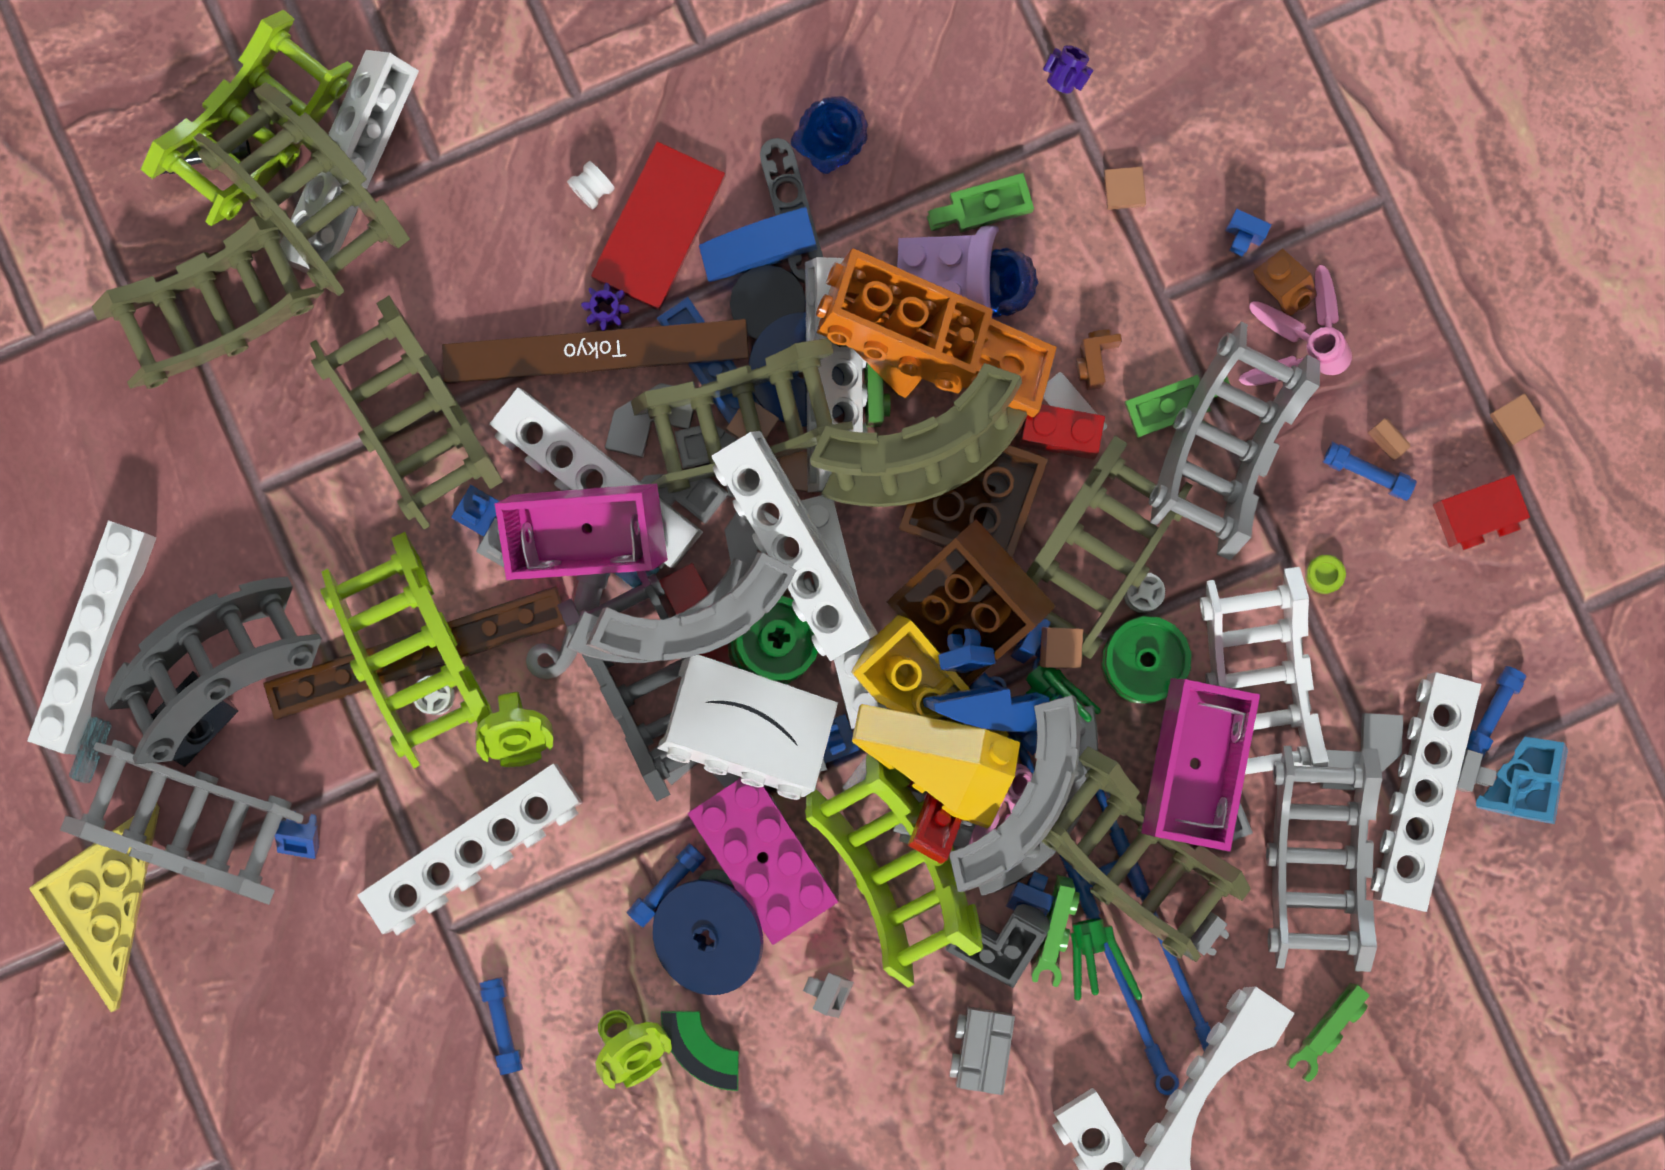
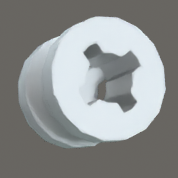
(590, 185)
(1151, 589)
(446, 699)

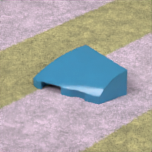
(1530, 782)

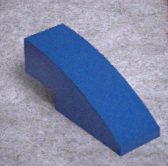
(758, 245)
(989, 708)

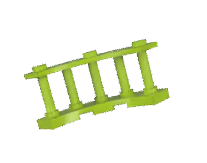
(225, 104)
(434, 633)
(960, 920)

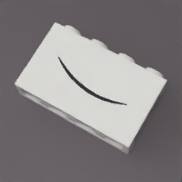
(748, 727)

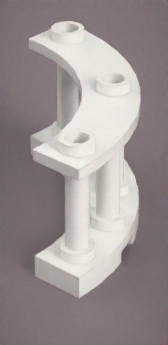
(1295, 671)

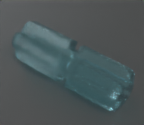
(87, 758)

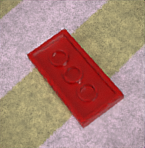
(658, 225)

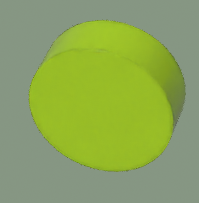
(1325, 574)

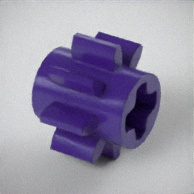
(1068, 69)
(602, 317)

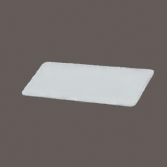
(1063, 394)

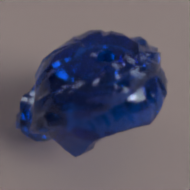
(828, 136)
(1011, 281)

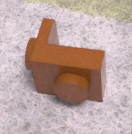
(1286, 282)
(1091, 365)

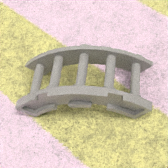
(1256, 454)
(716, 620)
(1016, 845)
(175, 855)
(1357, 857)

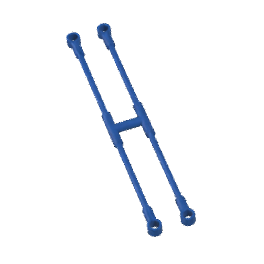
(1092, 911)

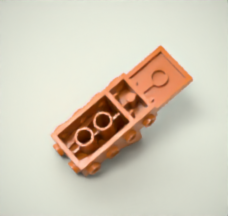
(926, 332)

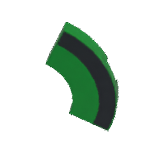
(699, 1052)

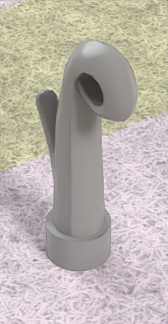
(586, 597)

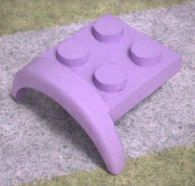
(952, 262)

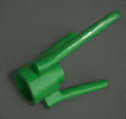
(1054, 683)
(1089, 938)

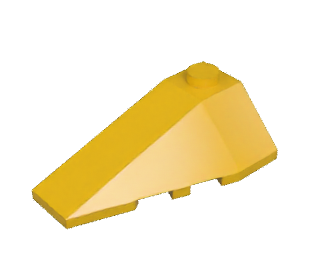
(904, 668)
(951, 761)

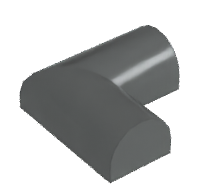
(1009, 952)

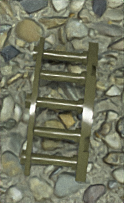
(325, 158)
(201, 273)
(741, 383)
(436, 398)
(925, 456)
(1071, 532)
(1222, 877)

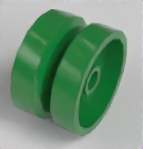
(794, 651)
(1122, 659)

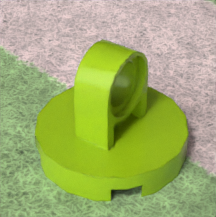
(513, 733)
(631, 1053)

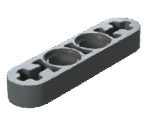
(770, 169)

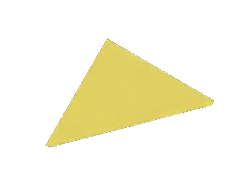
(96, 909)

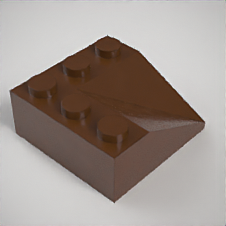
(995, 497)
(974, 588)

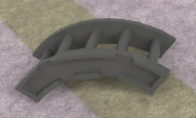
(184, 635)
(622, 697)

